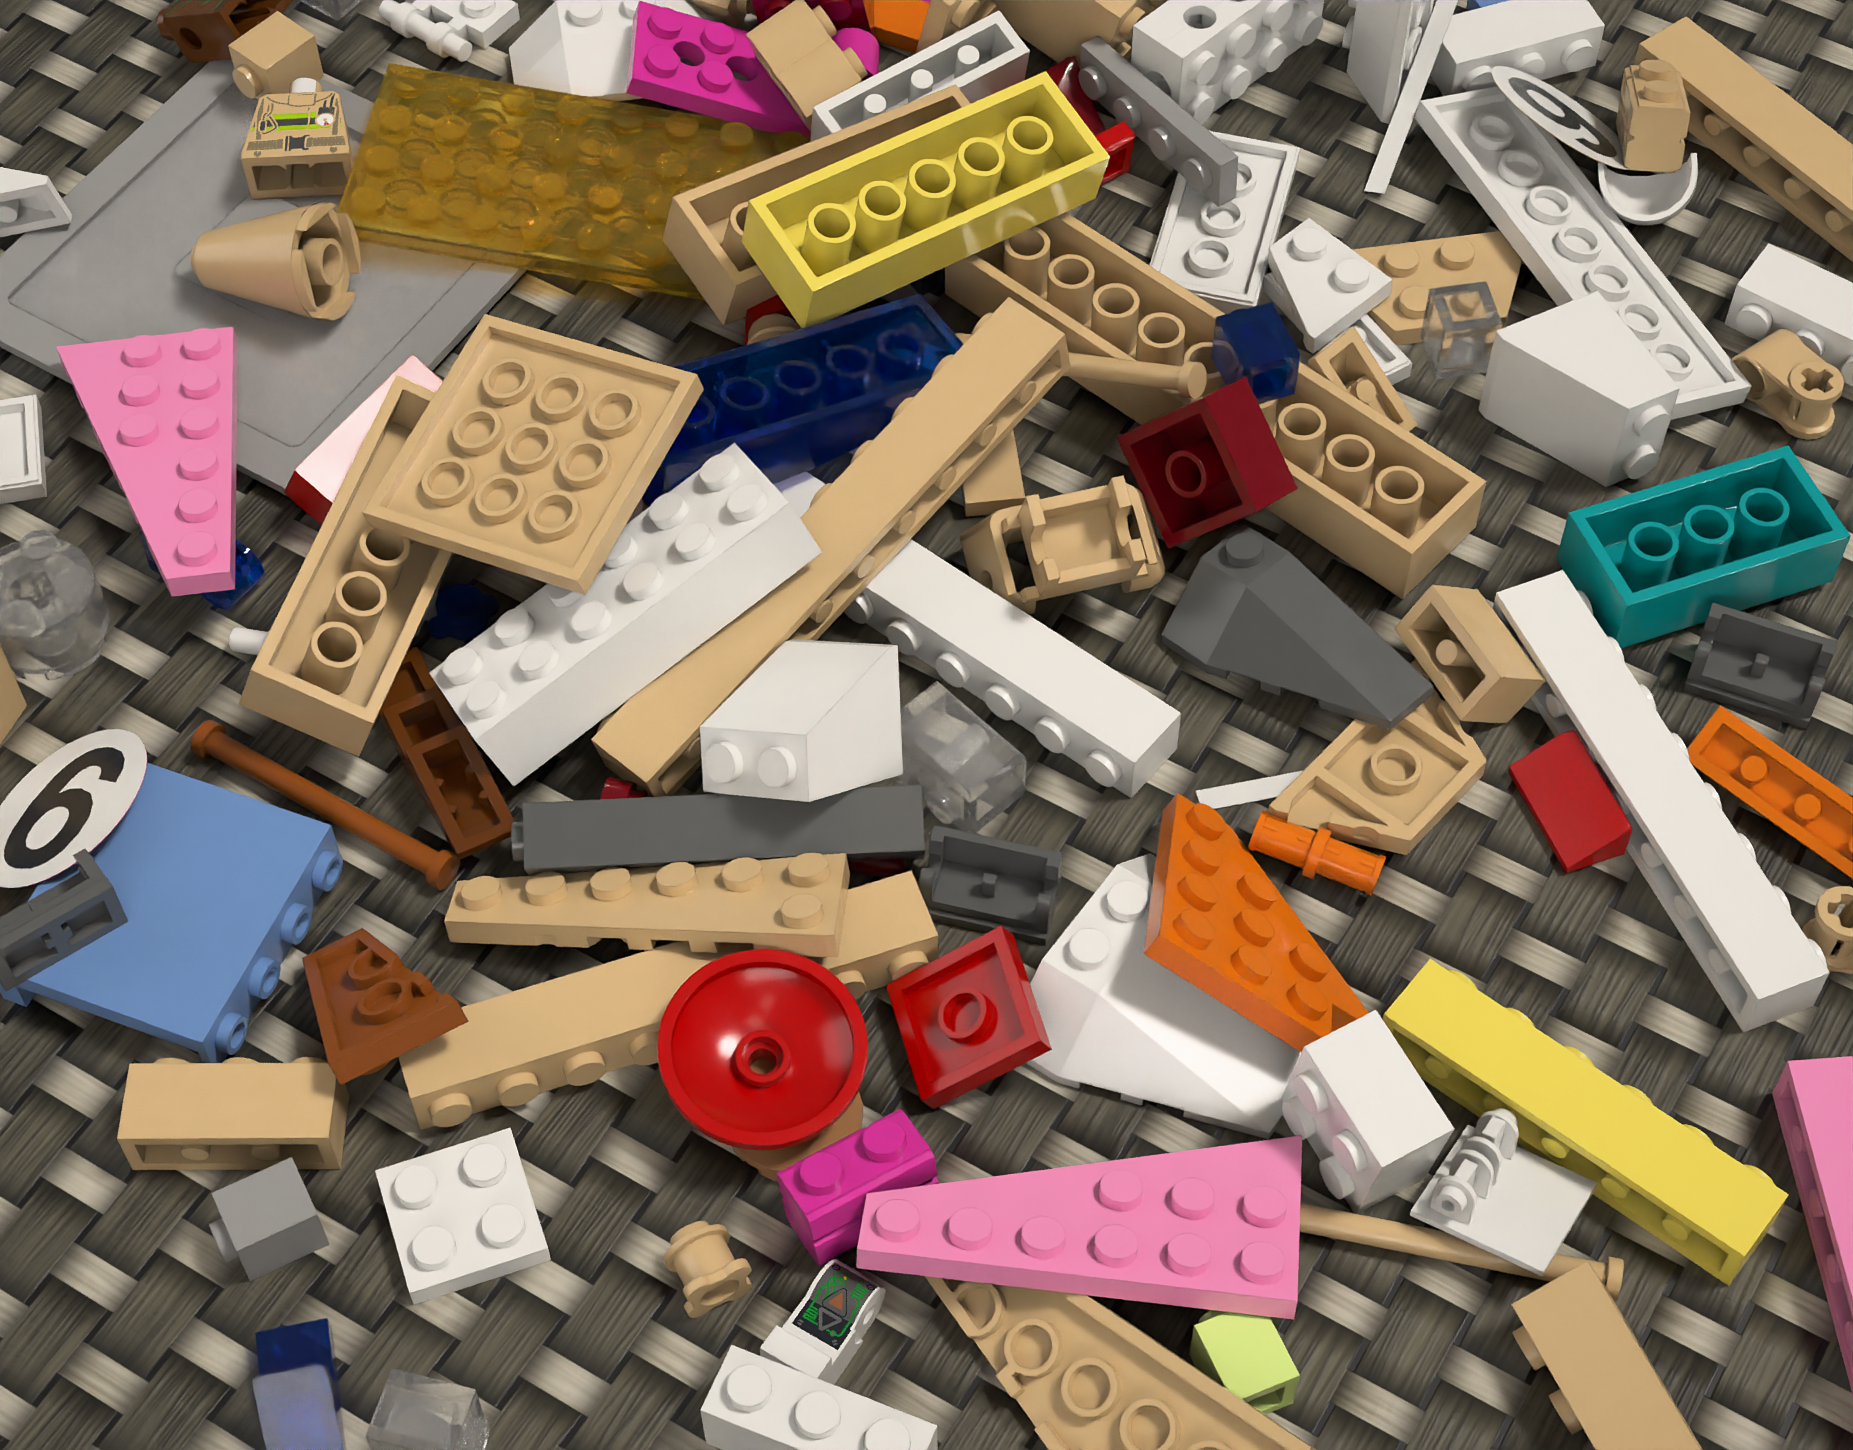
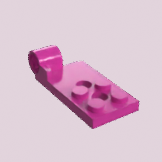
(717, 51)

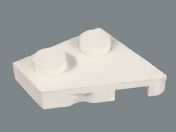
(1325, 282)

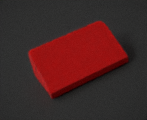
(1571, 803)

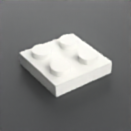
(462, 1216)

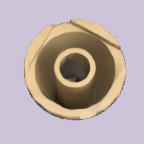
(284, 260)

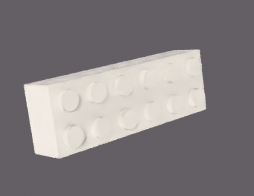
(661, 593)

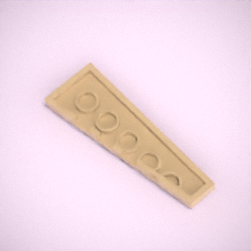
(765, 902)

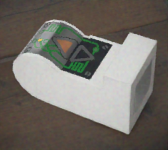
(827, 1323)

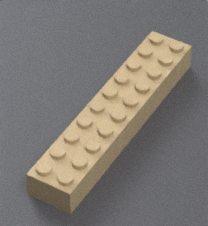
(1360, 477)

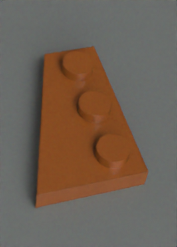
(373, 1005)

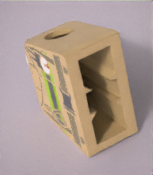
(298, 144)

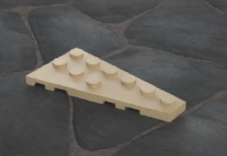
(1099, 1379)

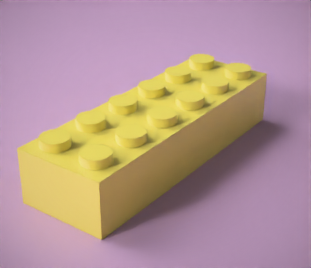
(923, 200)

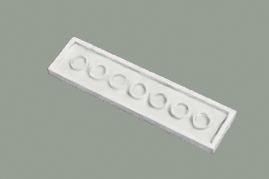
(1575, 238)

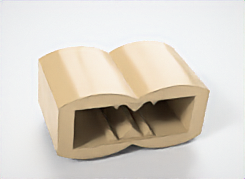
(803, 58)

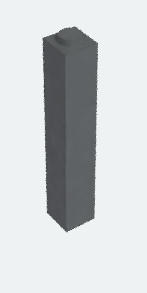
(718, 828)

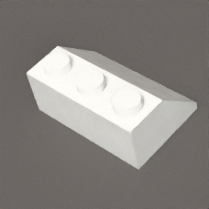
(1383, 47)

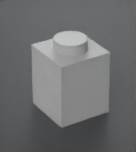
(267, 1220)

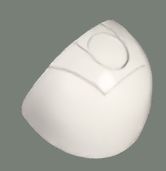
(1649, 198)

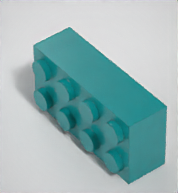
(1701, 540)

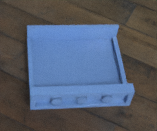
(211, 910)

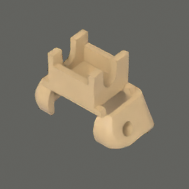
(1070, 542)

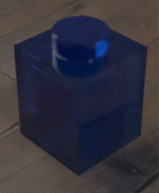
(1256, 347)

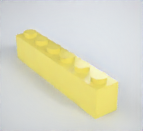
(1585, 1121)

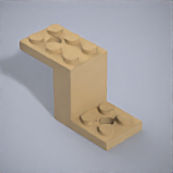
(1049, 25)

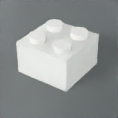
(1364, 1113)

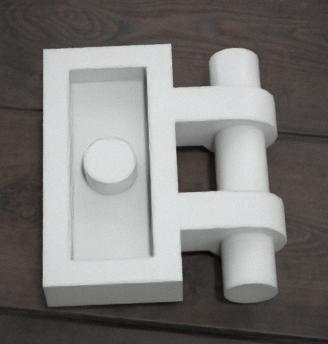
(456, 23)

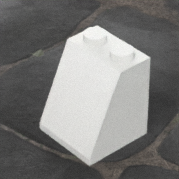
(1581, 390)
(808, 724)

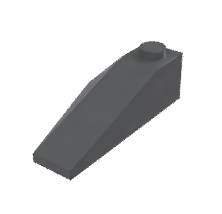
(1275, 622)

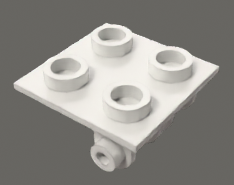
(1503, 1195)

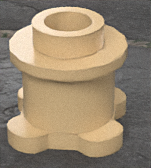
(706, 1267)

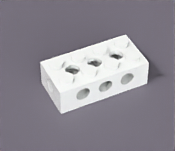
(1217, 48)

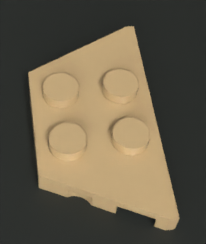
(1437, 264)
(1386, 783)

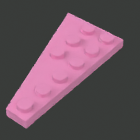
(171, 441)
(1153, 1229)

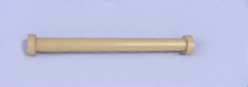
(1186, 379)
(1439, 1245)

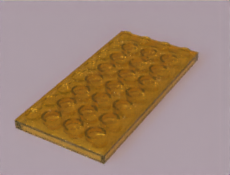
(537, 176)

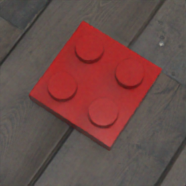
(968, 1017)

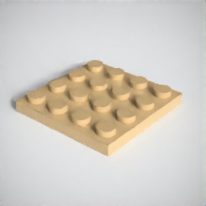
(534, 452)

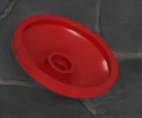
(772, 1010)

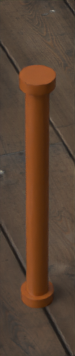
(439, 867)

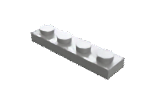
(1158, 121)

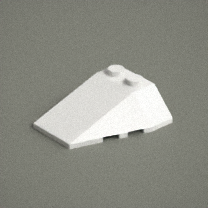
(1146, 1030)

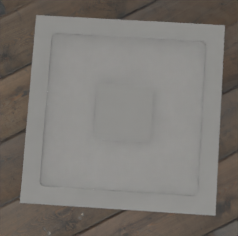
(130, 274)

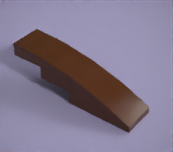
(443, 760)

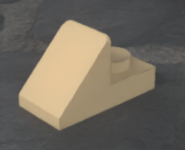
(1354, 369)

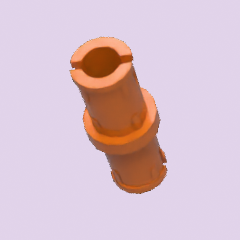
(1316, 852)

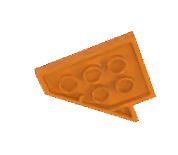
(1235, 934)

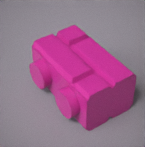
(829, 1188)

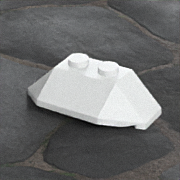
(584, 47)

